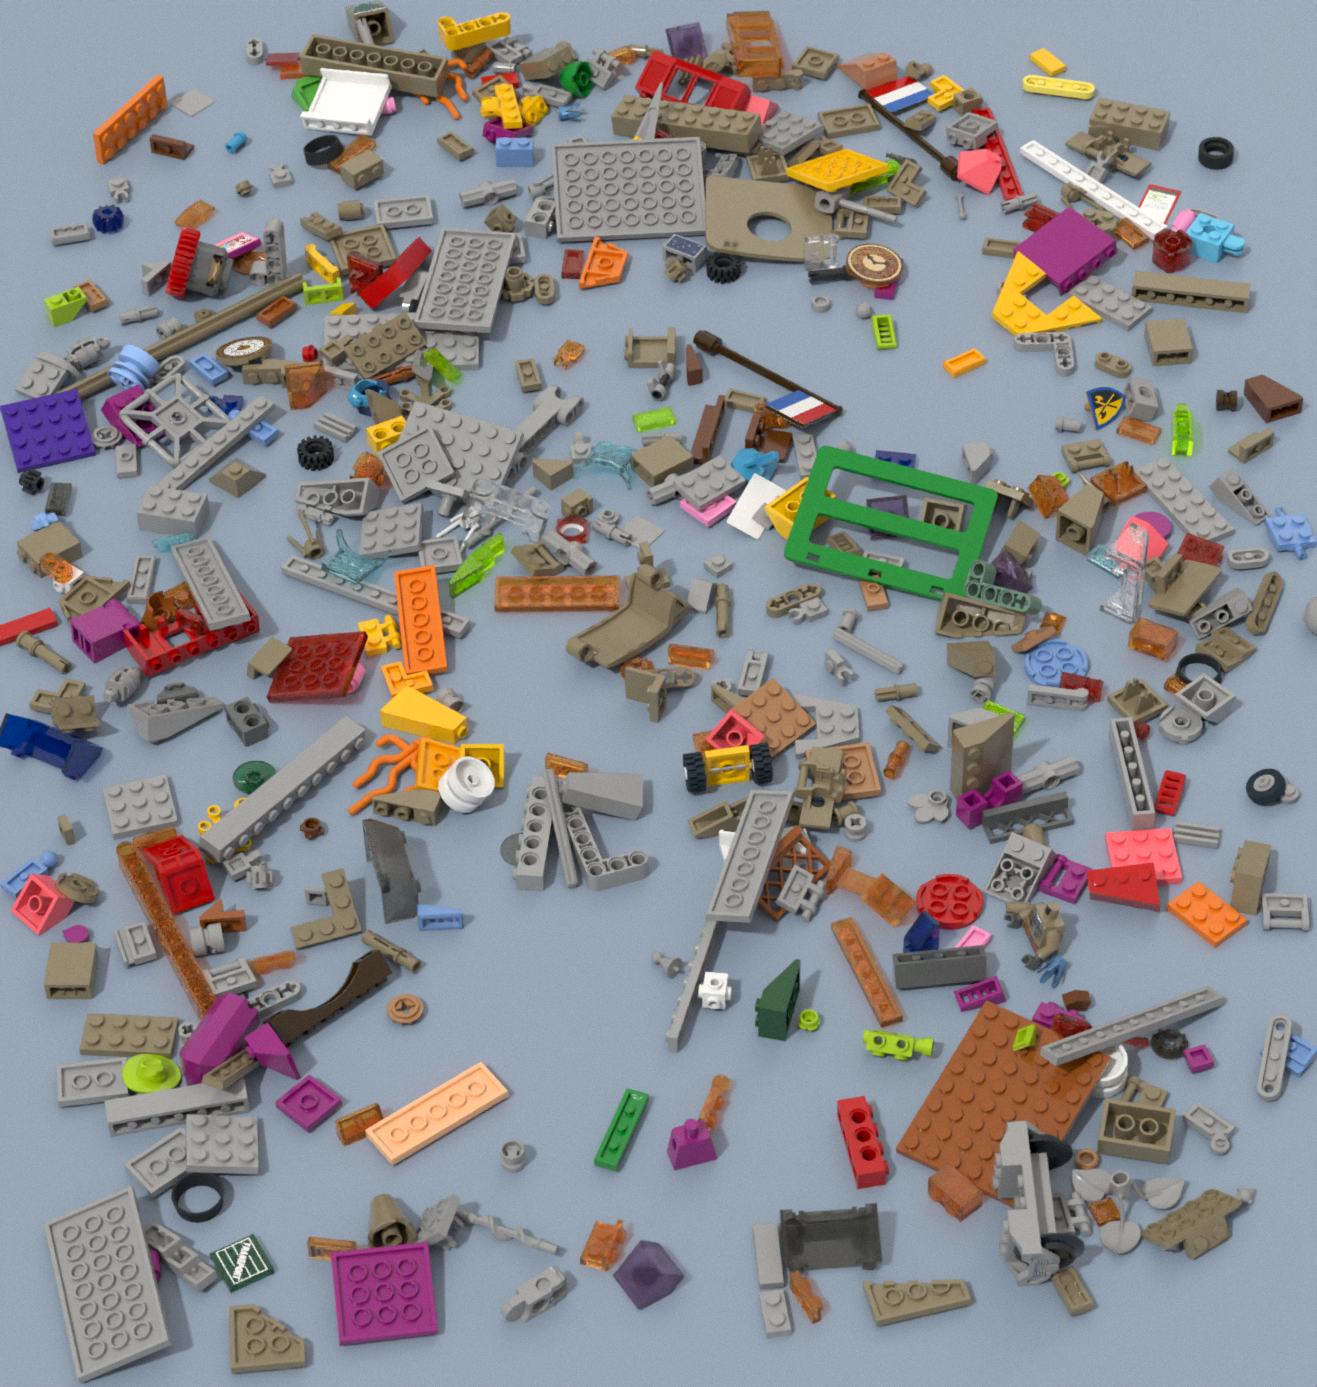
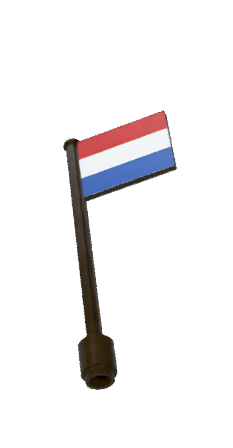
(901, 96)
(799, 407)

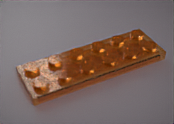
(557, 593)

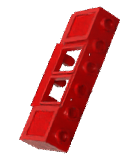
(663, 68)
(156, 655)

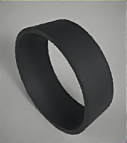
(326, 155)
(1202, 659)
(192, 1180)

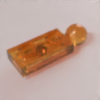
(714, 1100)

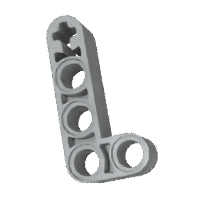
(275, 265)

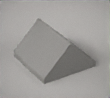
(1206, 698)

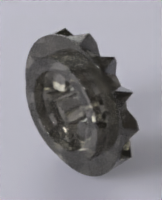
(1167, 1050)

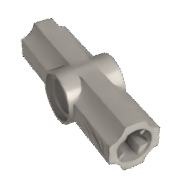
(488, 193)
(664, 490)
(569, 553)
(1048, 774)

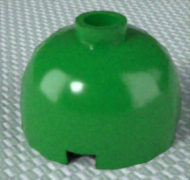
(576, 79)

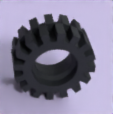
(730, 272)
(313, 445)

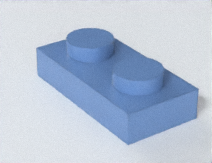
(208, 369)

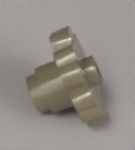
(517, 285)

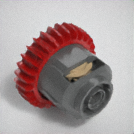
(198, 266)

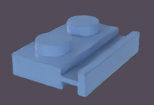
(1299, 1055)

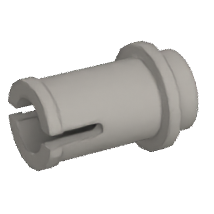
(504, 67)
(1068, 424)
(849, 617)

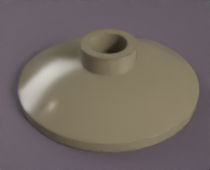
(714, 62)

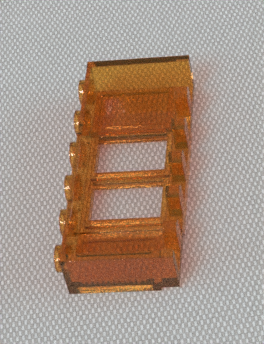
(754, 60)

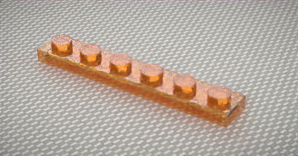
(866, 972)

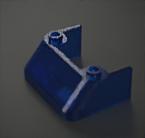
(48, 745)

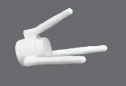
(473, 525)

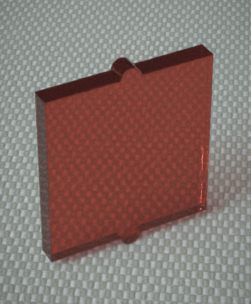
(282, 59)

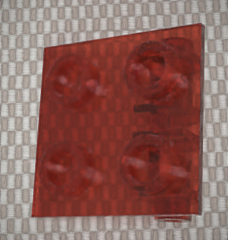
(1201, 550)

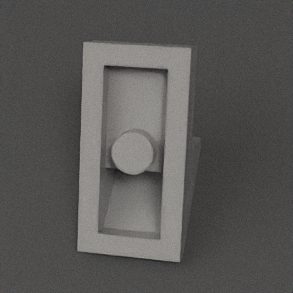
(154, 276)

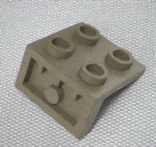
(647, 688)
(74, 713)

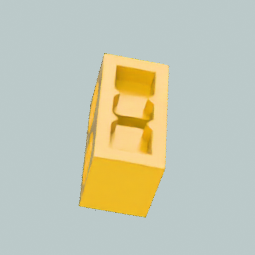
(385, 433)

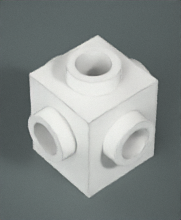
(715, 990)

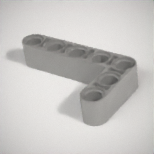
(600, 872)

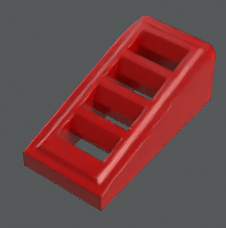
(1173, 781)

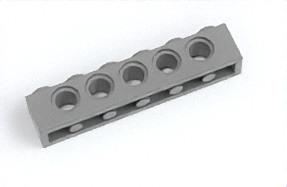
(536, 838)

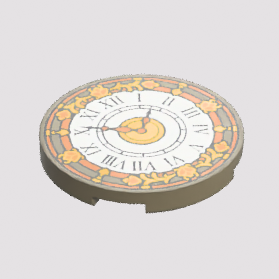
(243, 350)

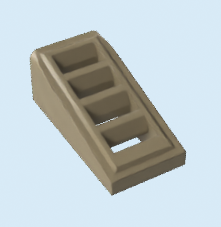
(846, 545)
(724, 698)

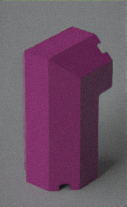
(217, 1036)

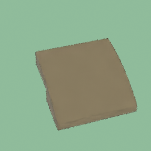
(1226, 648)

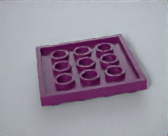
(384, 1293)

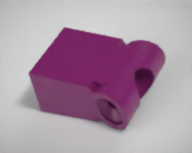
(101, 630)

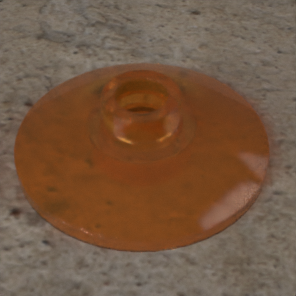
(243, 263)

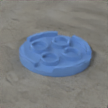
(1051, 658)

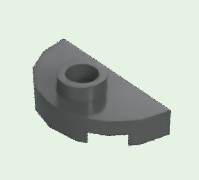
(178, 692)

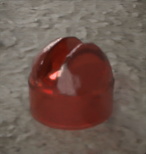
(1142, 730)

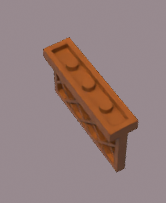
(785, 845)

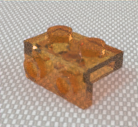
(1047, 494)

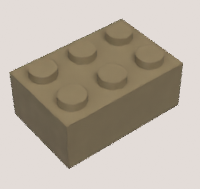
(1136, 1131)

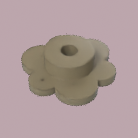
(202, 314)

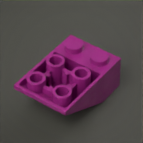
(117, 402)

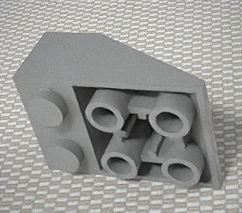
(1020, 869)

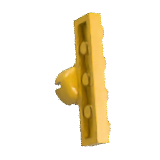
(503, 105)

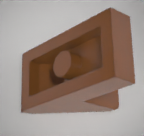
(230, 920)

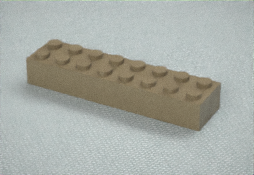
(406, 69)
(715, 126)

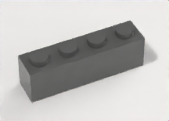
(939, 967)

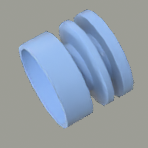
(133, 368)

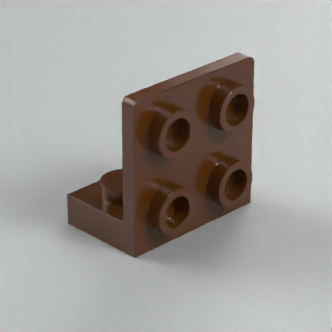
(766, 439)

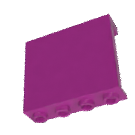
(1068, 249)

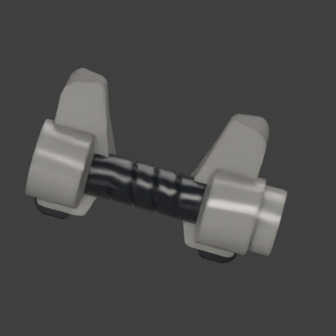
(665, 374)

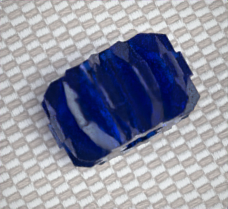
(108, 219)

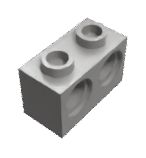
(540, 218)

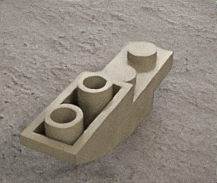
(269, 372)

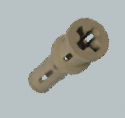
(37, 648)

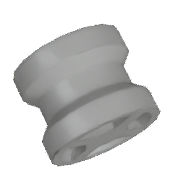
(855, 827)

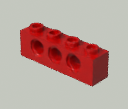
(861, 1142)

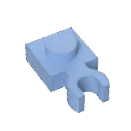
(43, 520)

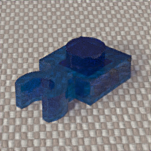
(228, 403)

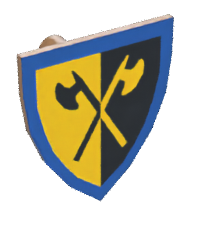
(1104, 405)

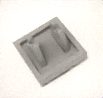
(437, 1222)

